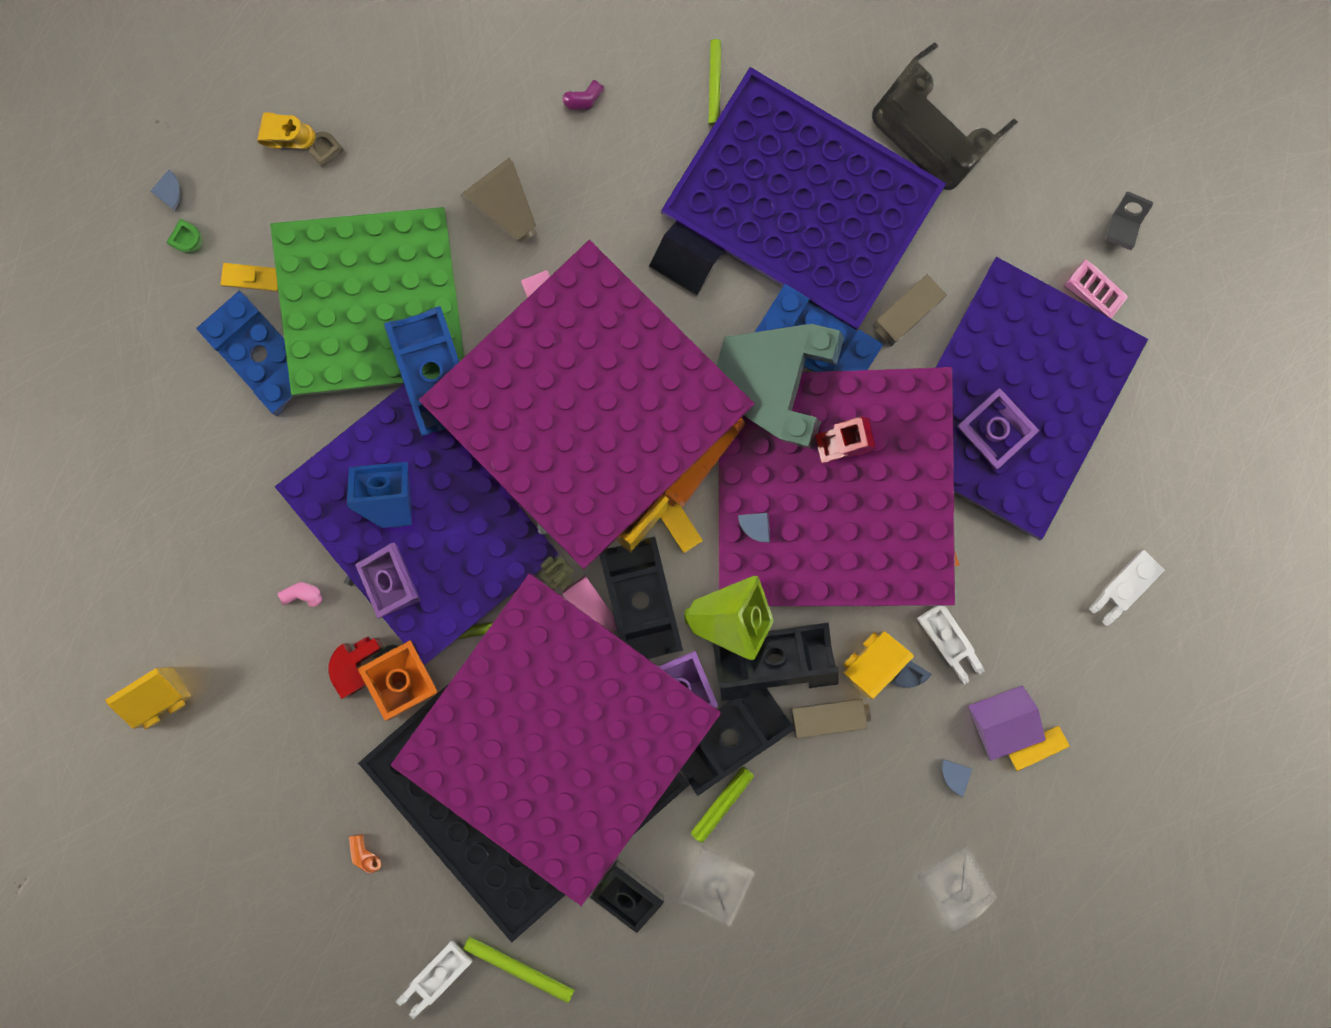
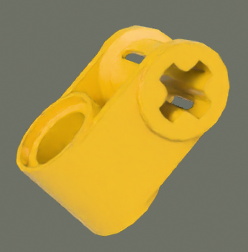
(284, 132)

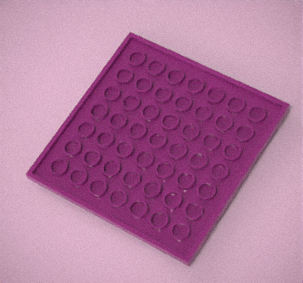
(586, 403)
(857, 526)
(555, 739)

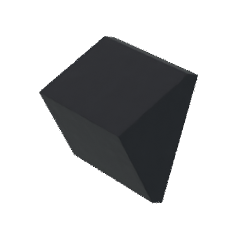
(686, 258)
(627, 897)

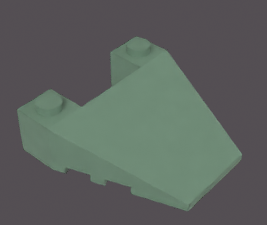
(769, 372)

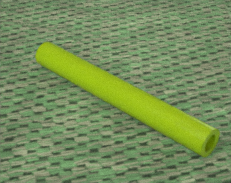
(518, 969)

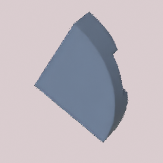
(168, 190)
(756, 526)
(911, 676)
(955, 776)

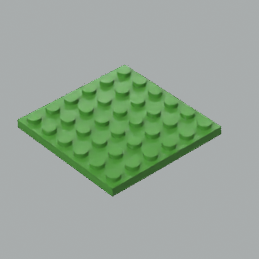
(349, 279)

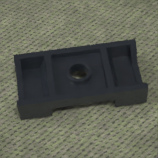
(650, 629)
(805, 659)
(758, 727)

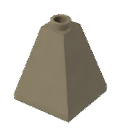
(503, 201)

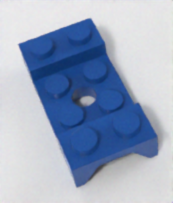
(794, 309)
(235, 333)
(414, 344)

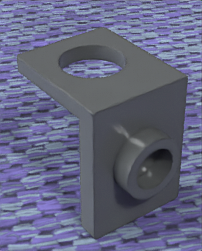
(1125, 224)

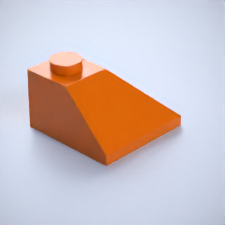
(398, 681)

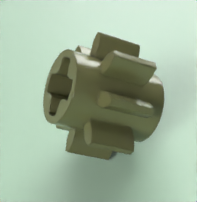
(556, 573)

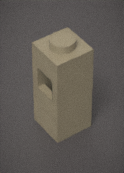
(908, 310)
(830, 718)

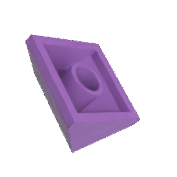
(1012, 414)
(387, 581)
(691, 674)
(1007, 722)

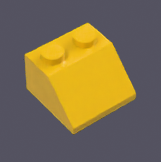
(876, 663)
(149, 698)

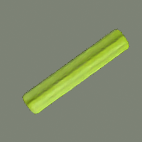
(722, 804)

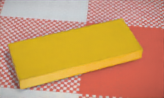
(249, 277)
(681, 527)
(1028, 756)

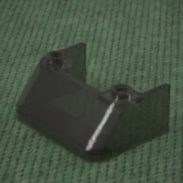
(925, 132)

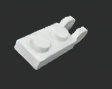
(1128, 586)
(949, 640)
(436, 976)

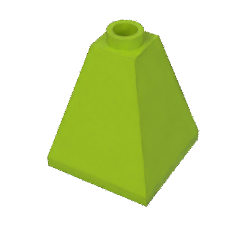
(733, 617)

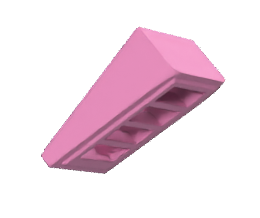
(1103, 282)

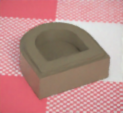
(324, 148)

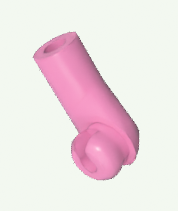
(301, 591)

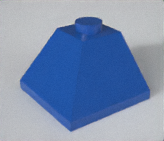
(381, 493)

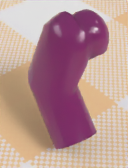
(583, 99)

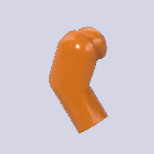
(361, 857)

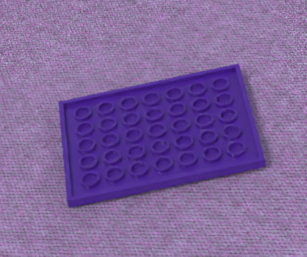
(803, 198)
(1056, 366)
(466, 533)

